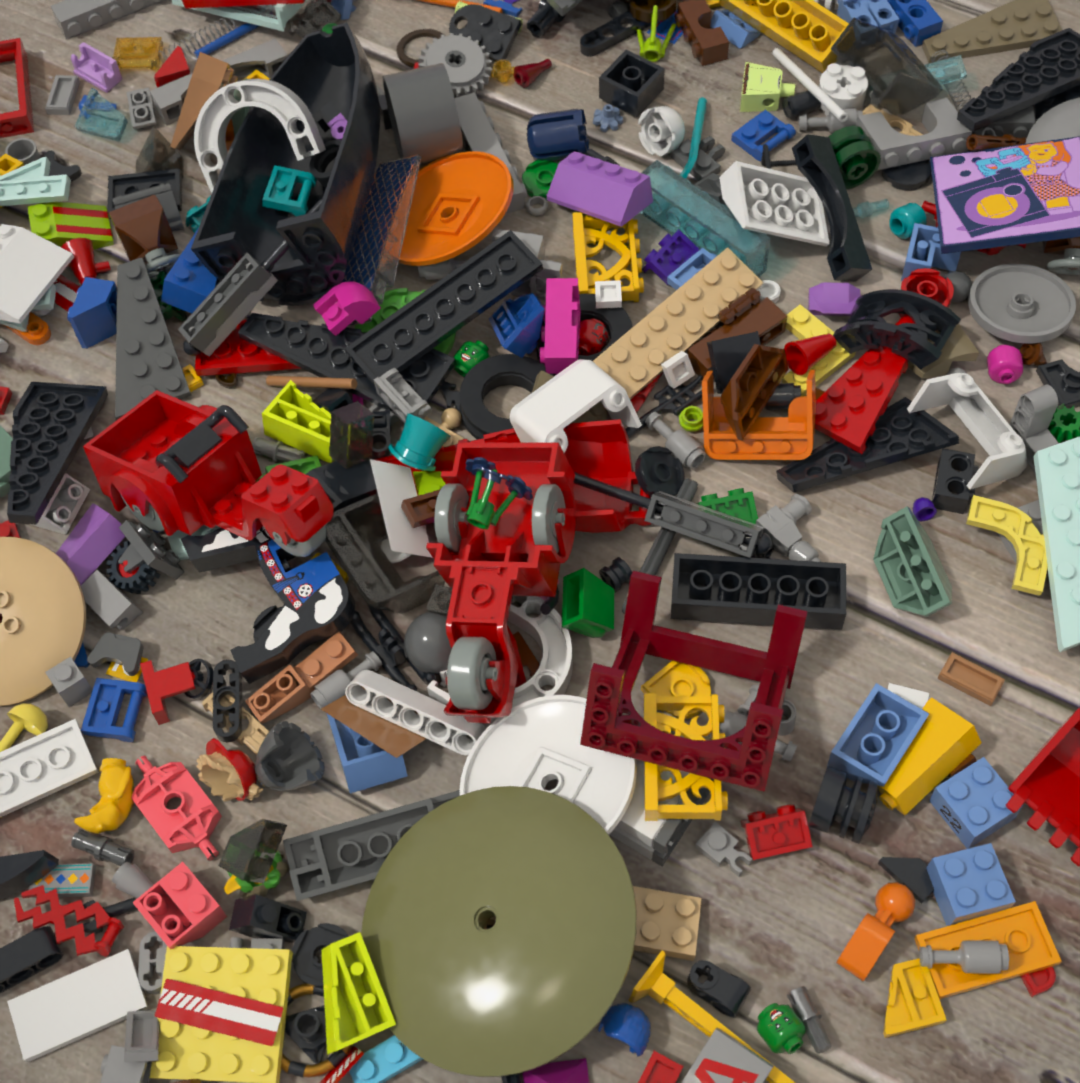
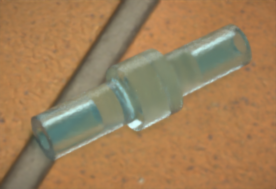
(866, 209)

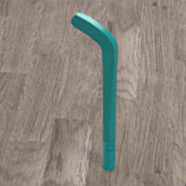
(696, 136)

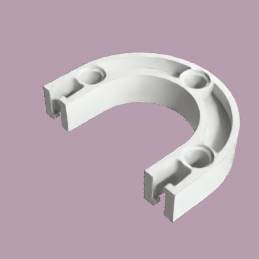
(262, 93)
(555, 646)

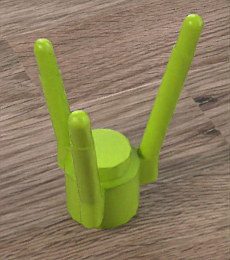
(652, 47)

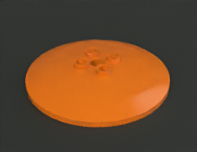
(455, 206)

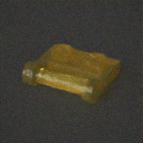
(138, 52)

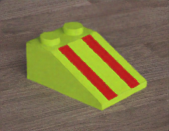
(66, 221)

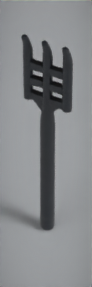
(667, 405)

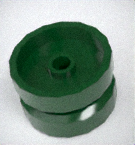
(855, 155)

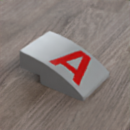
(727, 1062)

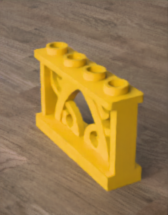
(585, 233)
(660, 790)

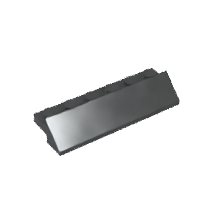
(351, 850)

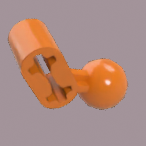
(893, 904)

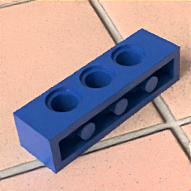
(917, 19)

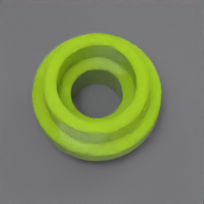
(688, 413)

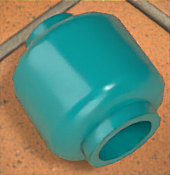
(904, 217)

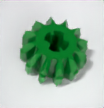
(1065, 424)

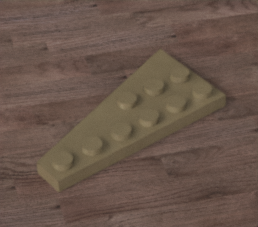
(999, 30)

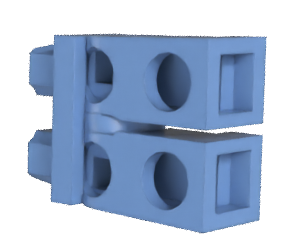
(871, 11)

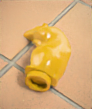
(116, 801)

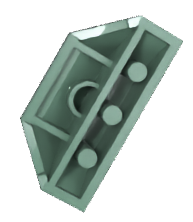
(911, 566)

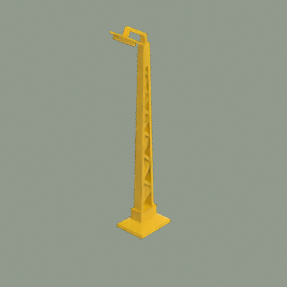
(663, 990)

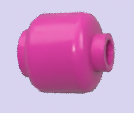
(1005, 362)

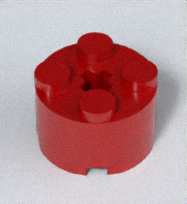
(930, 284)

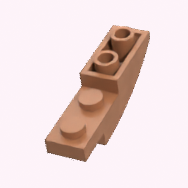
(296, 683)

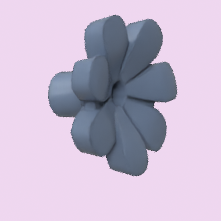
(607, 118)

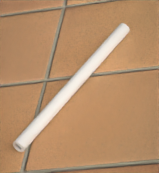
(810, 85)

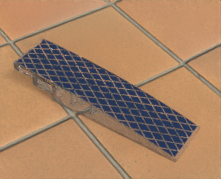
(383, 227)

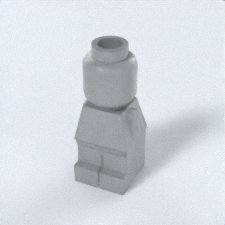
(786, 536)

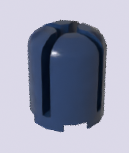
(557, 134)

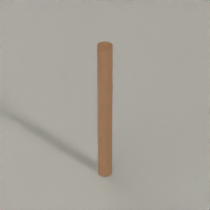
(313, 382)

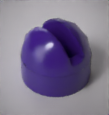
(924, 509)

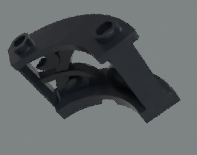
(910, 340)

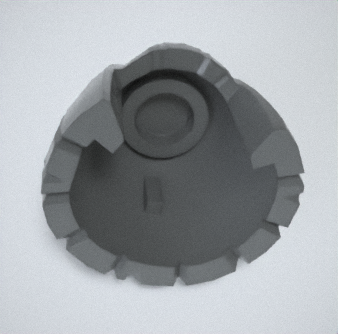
(288, 759)

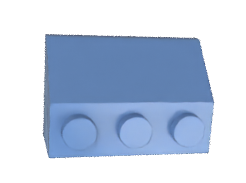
(877, 737)

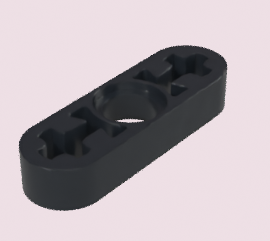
(233, 711)

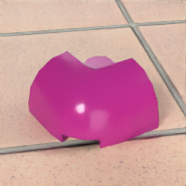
(345, 304)

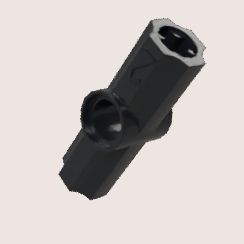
(543, 19)

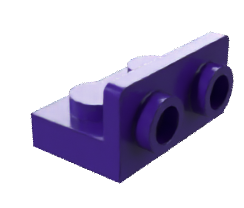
(672, 254)

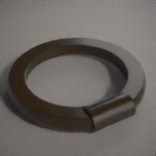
(410, 36)

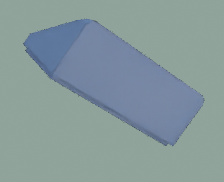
(734, 28)

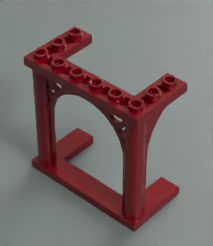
(611, 690)

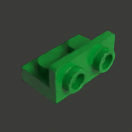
(735, 504)

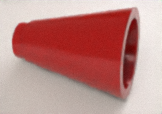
(84, 263)
(807, 352)

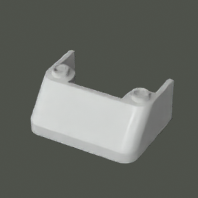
(567, 397)
(992, 431)

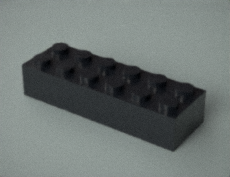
(751, 589)

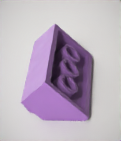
(600, 189)

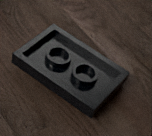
(135, 182)

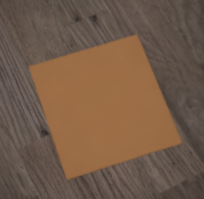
(379, 731)

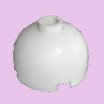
(661, 130)

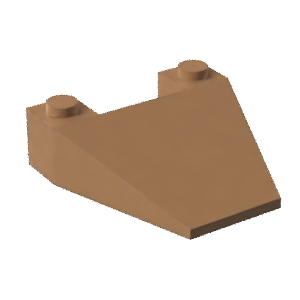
(207, 78)

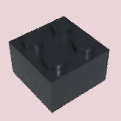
(631, 83)

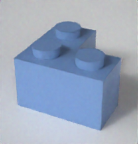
(925, 251)

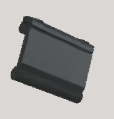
(164, 195)

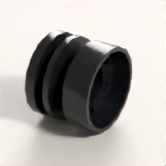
(844, 804)

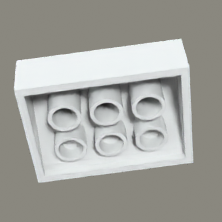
(774, 203)
(26, 270)

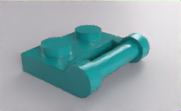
(281, 188)

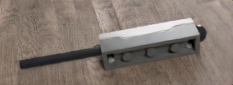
(231, 301)
(690, 519)

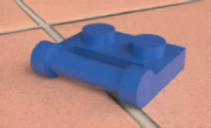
(759, 130)
(105, 707)

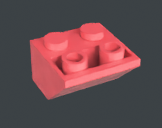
(180, 908)

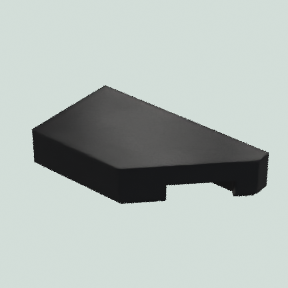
(911, 873)

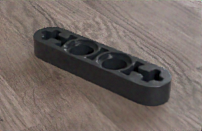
(594, 41)

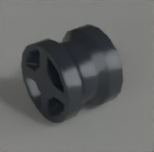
(616, 574)

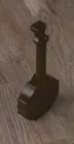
(643, 9)

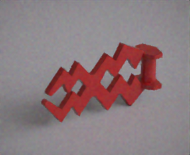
(56, 916)

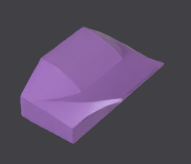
(833, 299)

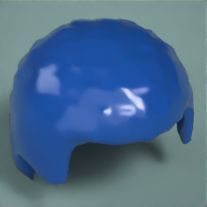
(628, 1025)

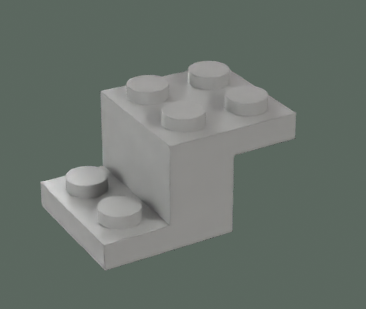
(551, 269)

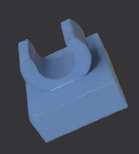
(344, 7)

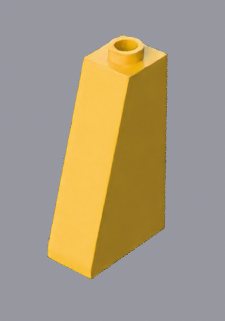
(932, 756)

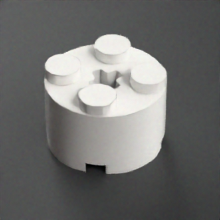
(844, 86)

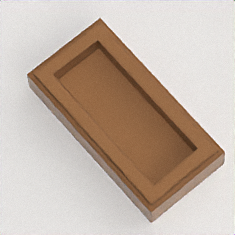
(971, 679)

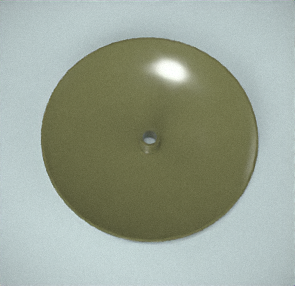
(546, 967)

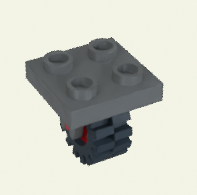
(140, 559)

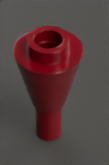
(527, 73)

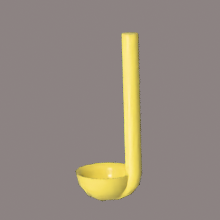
(24, 717)

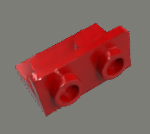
(776, 832)

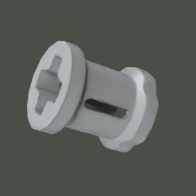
(797, 507)

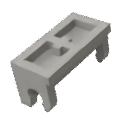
(400, 395)
(109, 601)

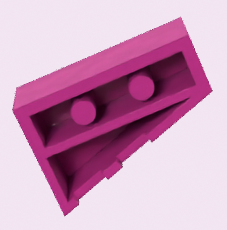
(561, 324)

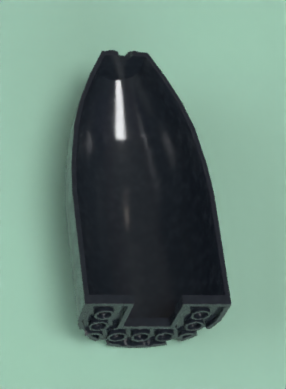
(320, 242)

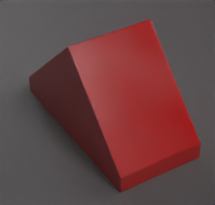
(172, 69)

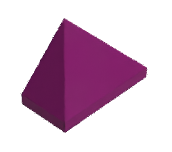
(559, 1072)

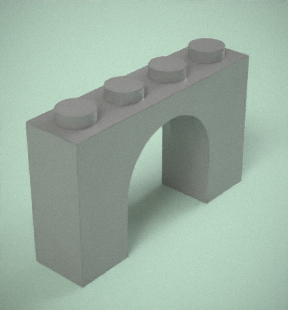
(896, 149)

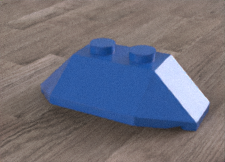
(518, 323)

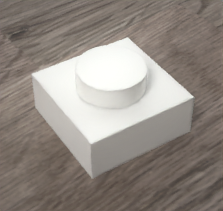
(608, 294)
(678, 369)

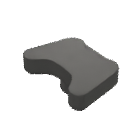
(119, 649)

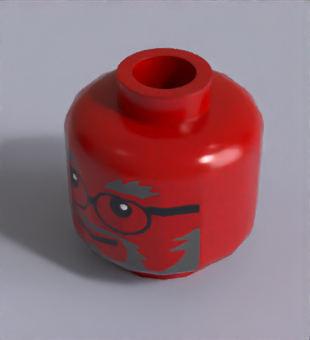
(592, 337)

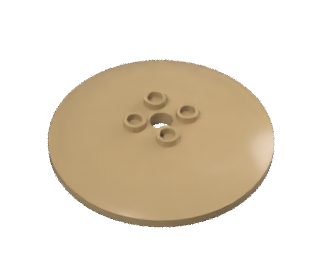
(40, 620)

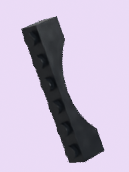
(819, 165)

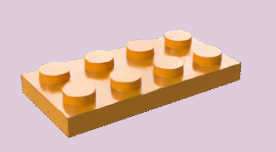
(1017, 927)

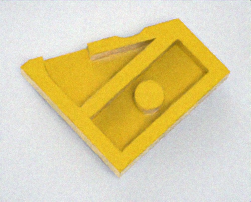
(911, 1000)

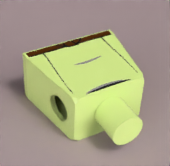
(763, 88)

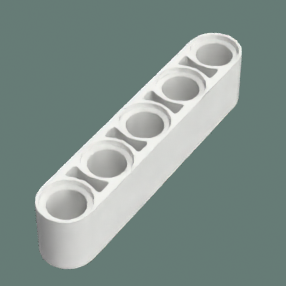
(401, 711)

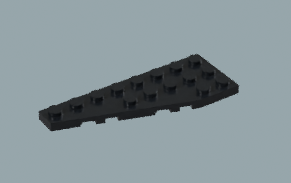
(1039, 74)
(325, 355)
(46, 436)

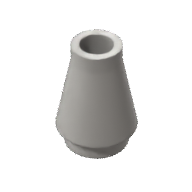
(131, 880)

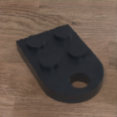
(489, 27)

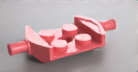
(188, 824)

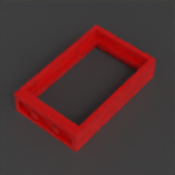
(17, 121)

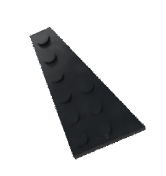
(896, 438)

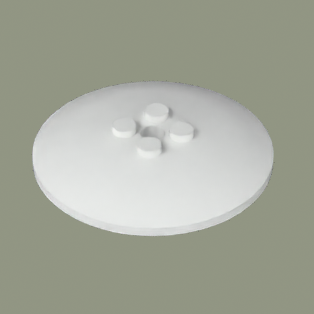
(543, 744)

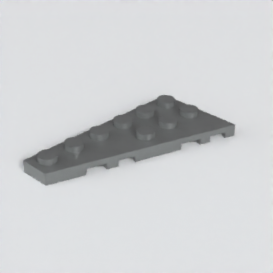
(143, 343)

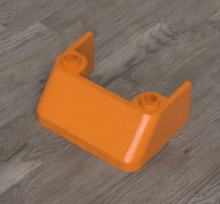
(768, 437)

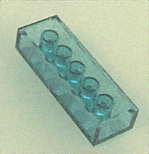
(702, 219)

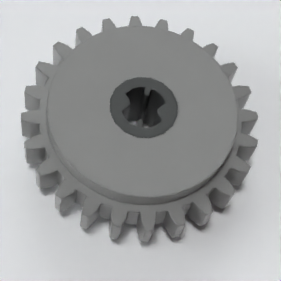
(463, 59)

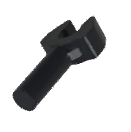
(112, 910)

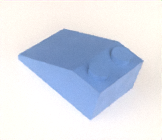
(362, 760)

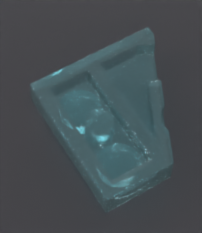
(100, 118)

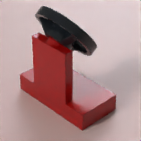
(172, 682)

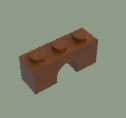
(706, 43)

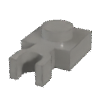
(720, 847)

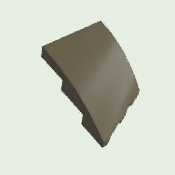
(956, 348)

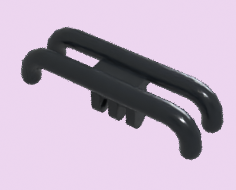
(391, 647)

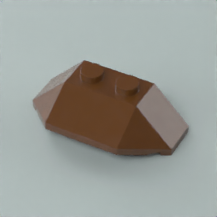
(753, 387)

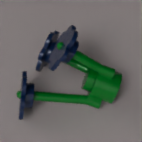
(482, 513)

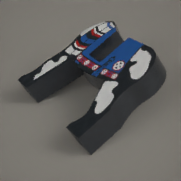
(312, 595)

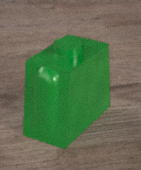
(587, 604)

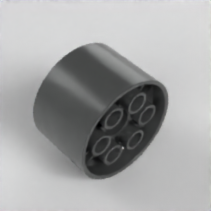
(423, 113)

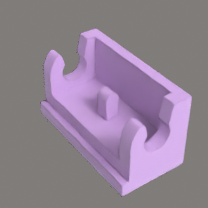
(96, 68)

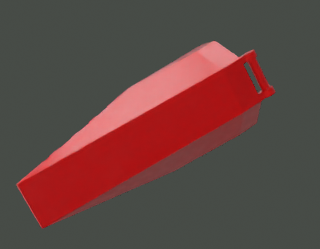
(593, 450)

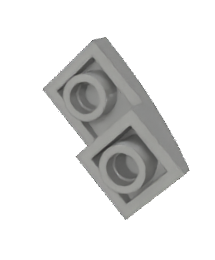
(141, 108)

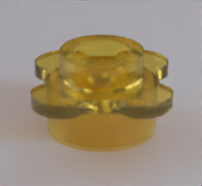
(502, 71)

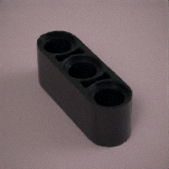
(28, 956)

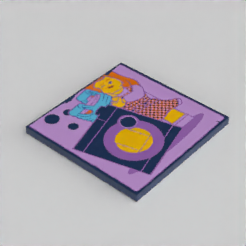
(1007, 195)

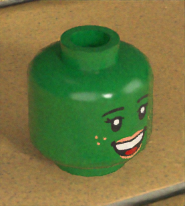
(469, 355)
(781, 1028)

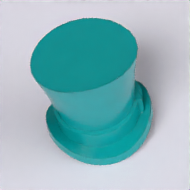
(419, 443)

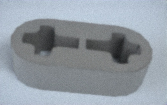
(147, 962)

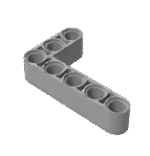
(1033, 419)

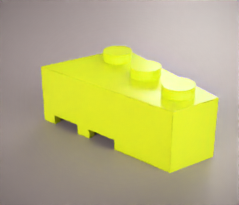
(298, 422)
(352, 994)

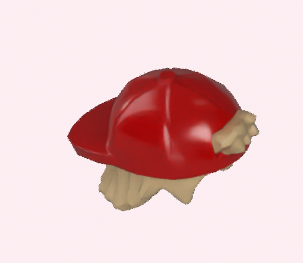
(228, 772)

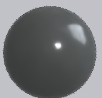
(428, 643)

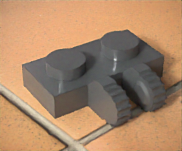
(705, 163)

